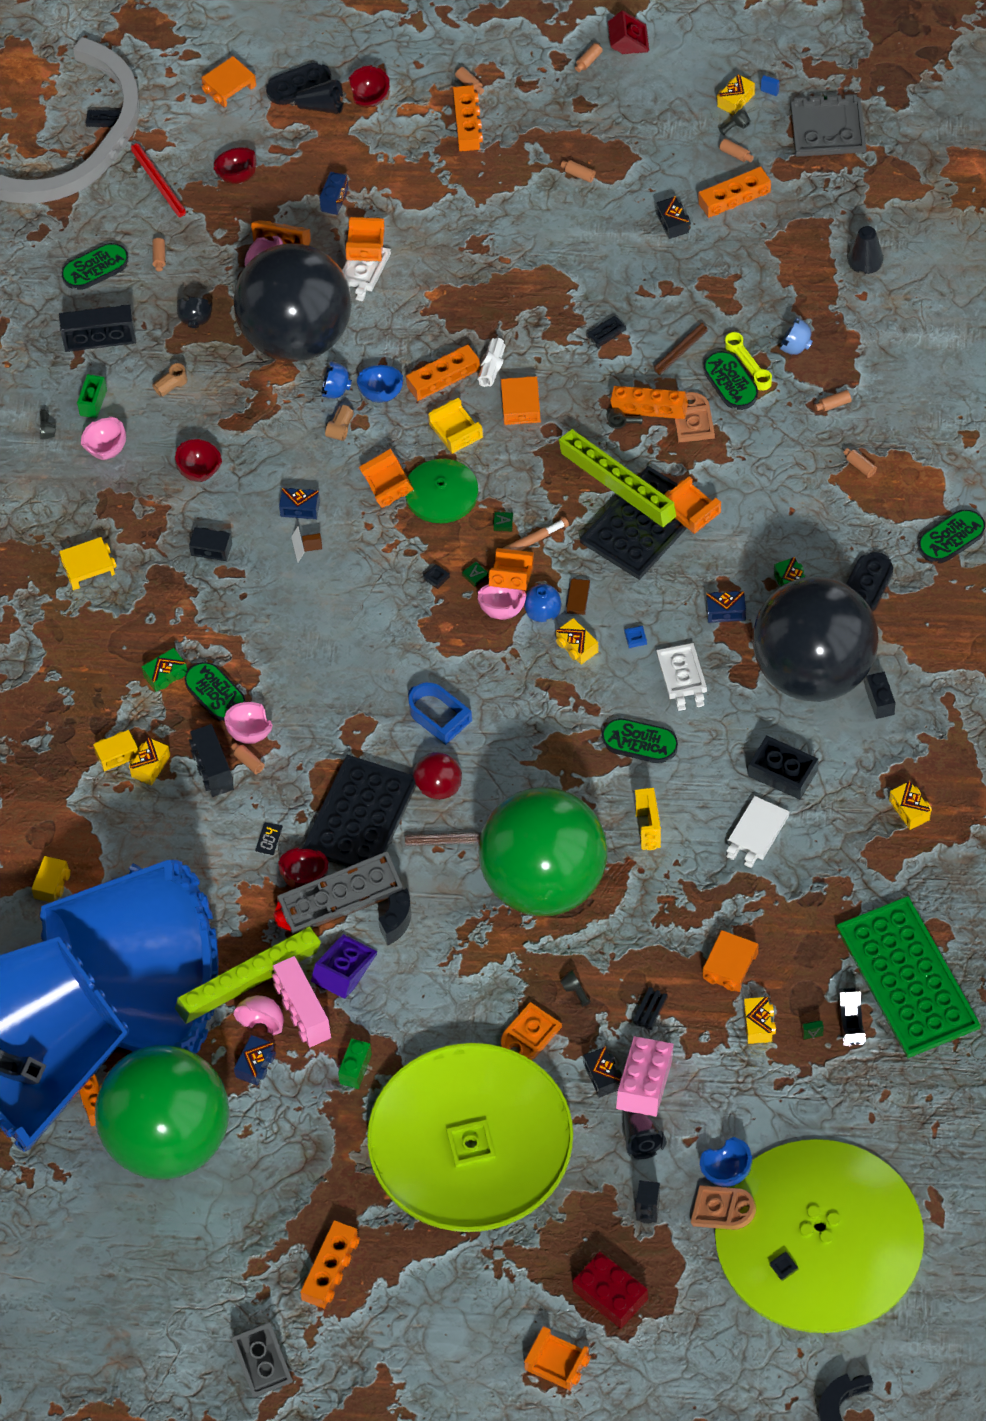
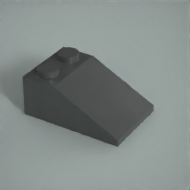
(261, 1359)

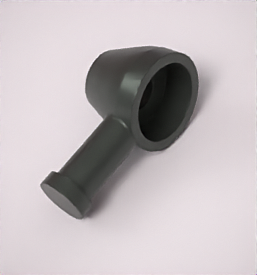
(739, 119)
(618, 419)
(47, 429)
(571, 983)

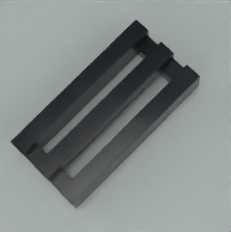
(103, 118)
(607, 334)
(656, 994)

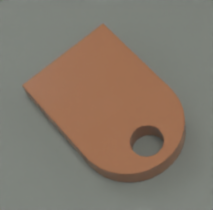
(697, 422)
(721, 1208)

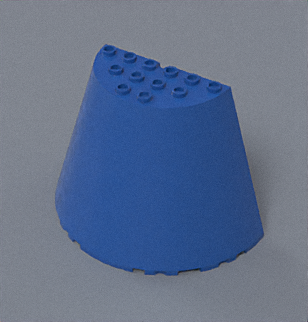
(144, 947)
(57, 1019)

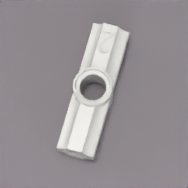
(491, 362)

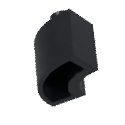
(397, 918)

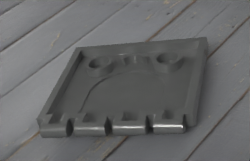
(828, 125)

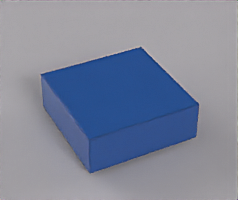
(770, 85)
(635, 636)

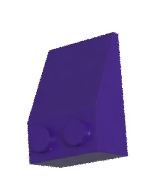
(343, 966)

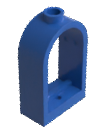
(454, 726)

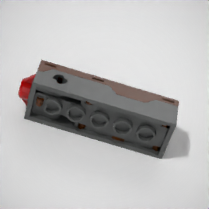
(337, 894)

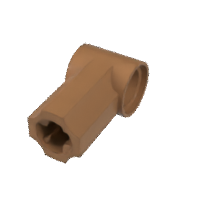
(170, 380)
(339, 425)

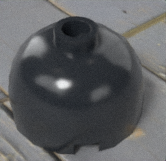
(194, 311)

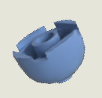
(797, 338)

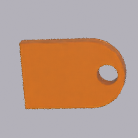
(530, 1031)

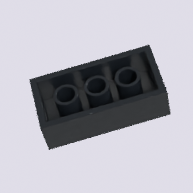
(97, 328)

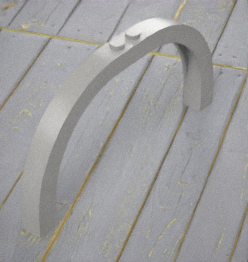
(90, 170)

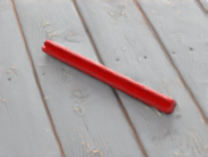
(158, 180)

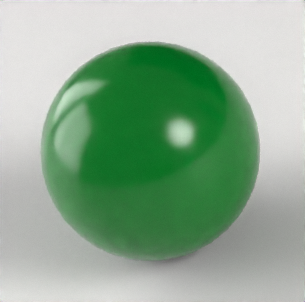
(542, 851)
(162, 1112)

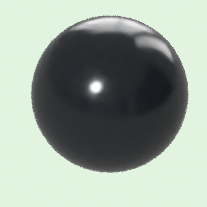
(292, 302)
(815, 639)

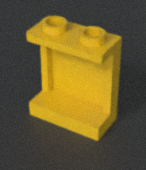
(454, 426)
(87, 561)
(646, 805)

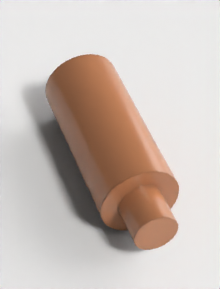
(588, 57)
(468, 80)
(736, 151)
(578, 170)
(158, 253)
(833, 401)
(860, 462)
(248, 758)

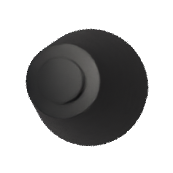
(321, 97)
(866, 251)
(642, 1135)

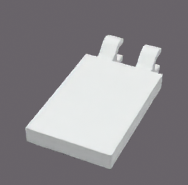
(364, 273)
(682, 674)
(756, 830)

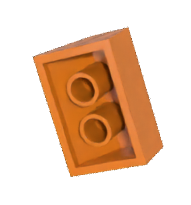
(286, 233)

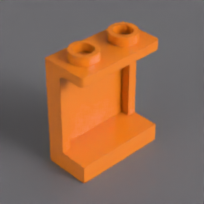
(227, 80)
(365, 239)
(520, 400)
(386, 478)
(692, 506)
(511, 569)
(729, 961)
(556, 1360)

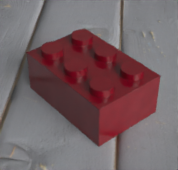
(610, 1290)

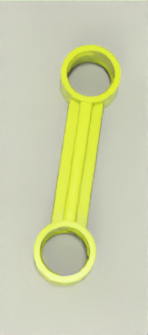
(748, 361)

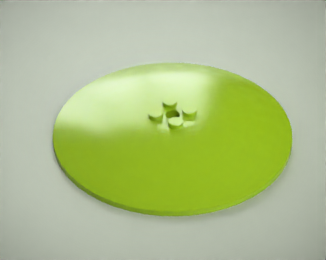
(464, 1096)
(847, 1270)

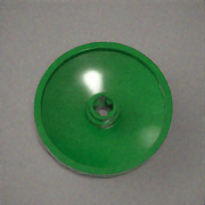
(442, 491)

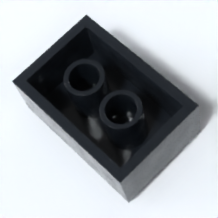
(210, 761)
(783, 767)

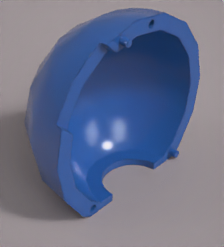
(380, 383)
(728, 1164)

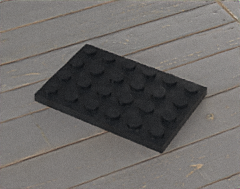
(631, 537)
(360, 812)

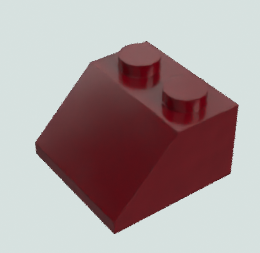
(628, 34)

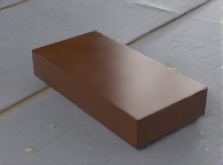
(578, 596)

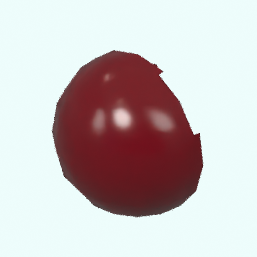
(369, 86)
(235, 165)
(197, 460)
(437, 775)
(302, 866)

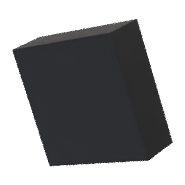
(436, 576)
(783, 1266)

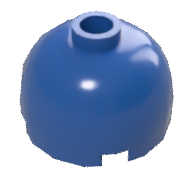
(336, 381)
(542, 603)

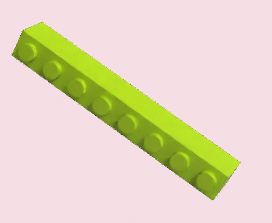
(617, 478)
(245, 975)

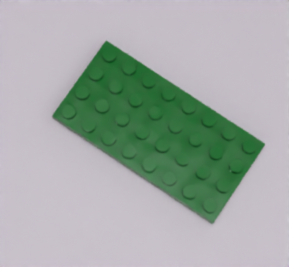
(908, 977)

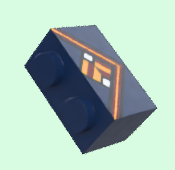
(333, 193)
(299, 503)
(726, 606)
(255, 1060)

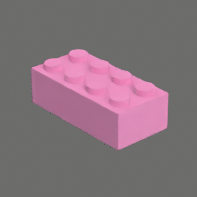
(301, 1002)
(645, 1076)

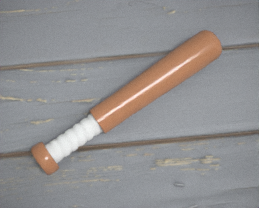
(529, 540)

